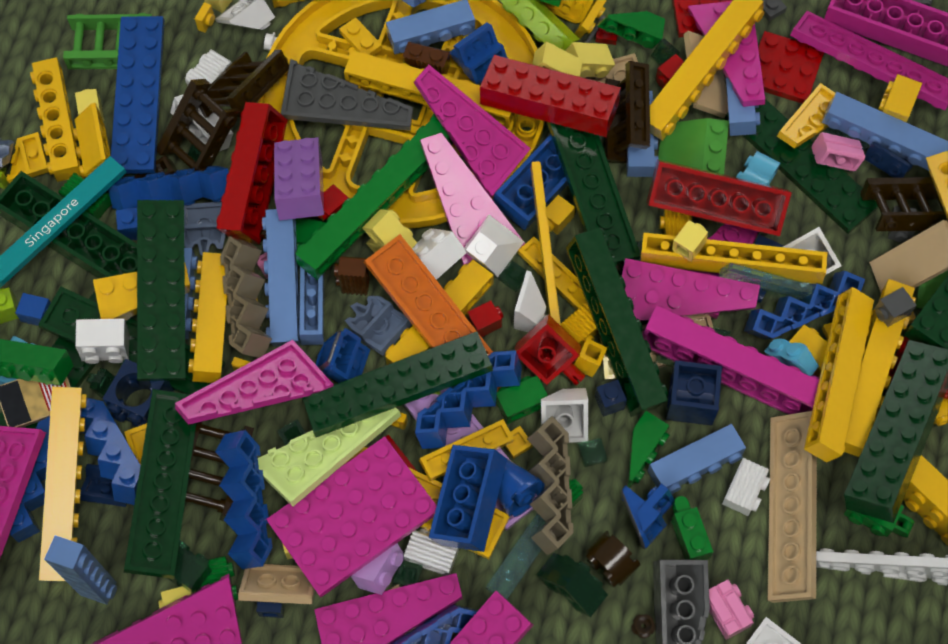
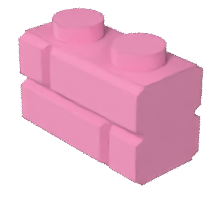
(838, 152)
(729, 610)

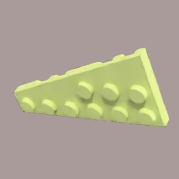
(312, 459)

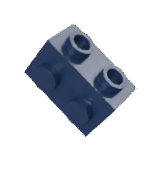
(887, 161)
(97, 488)

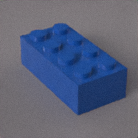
(516, 195)
(468, 498)

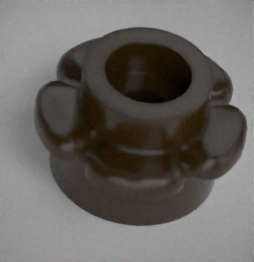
(643, 632)

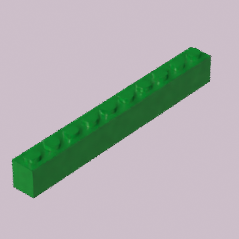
(379, 193)

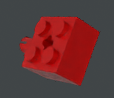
(550, 363)

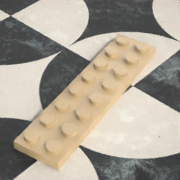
(792, 511)

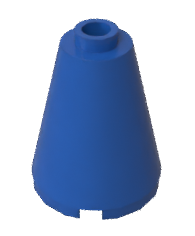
(518, 489)

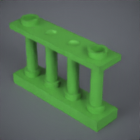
(98, 57)

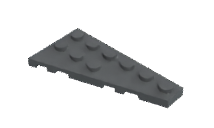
(336, 101)

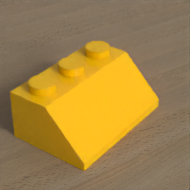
(92, 140)

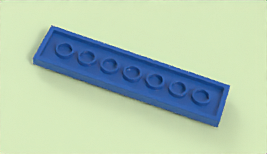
(138, 93)

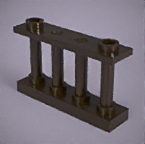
(245, 81)
(632, 116)
(179, 126)
(901, 190)
(221, 505)

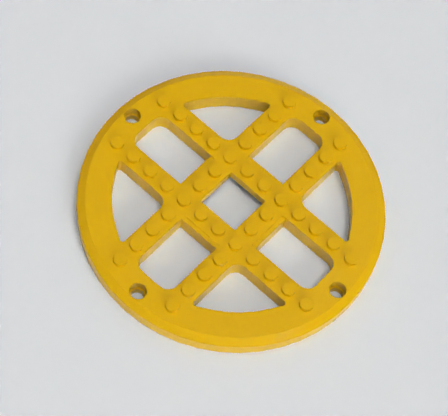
(308, 39)

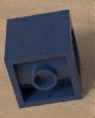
(122, 387)
(694, 392)

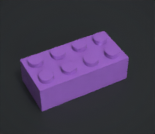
(298, 178)

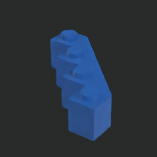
(182, 185)
(794, 313)
(456, 404)
(115, 455)
(245, 486)
(24, 523)
(440, 627)

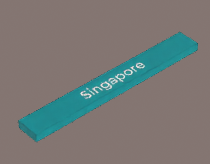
(59, 218)

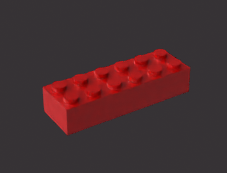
(549, 95)
(251, 172)
(718, 197)

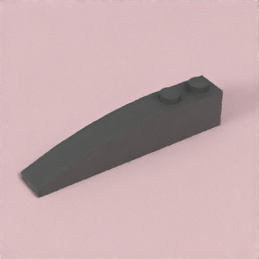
(680, 600)

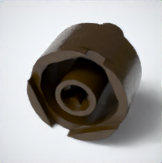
(612, 558)

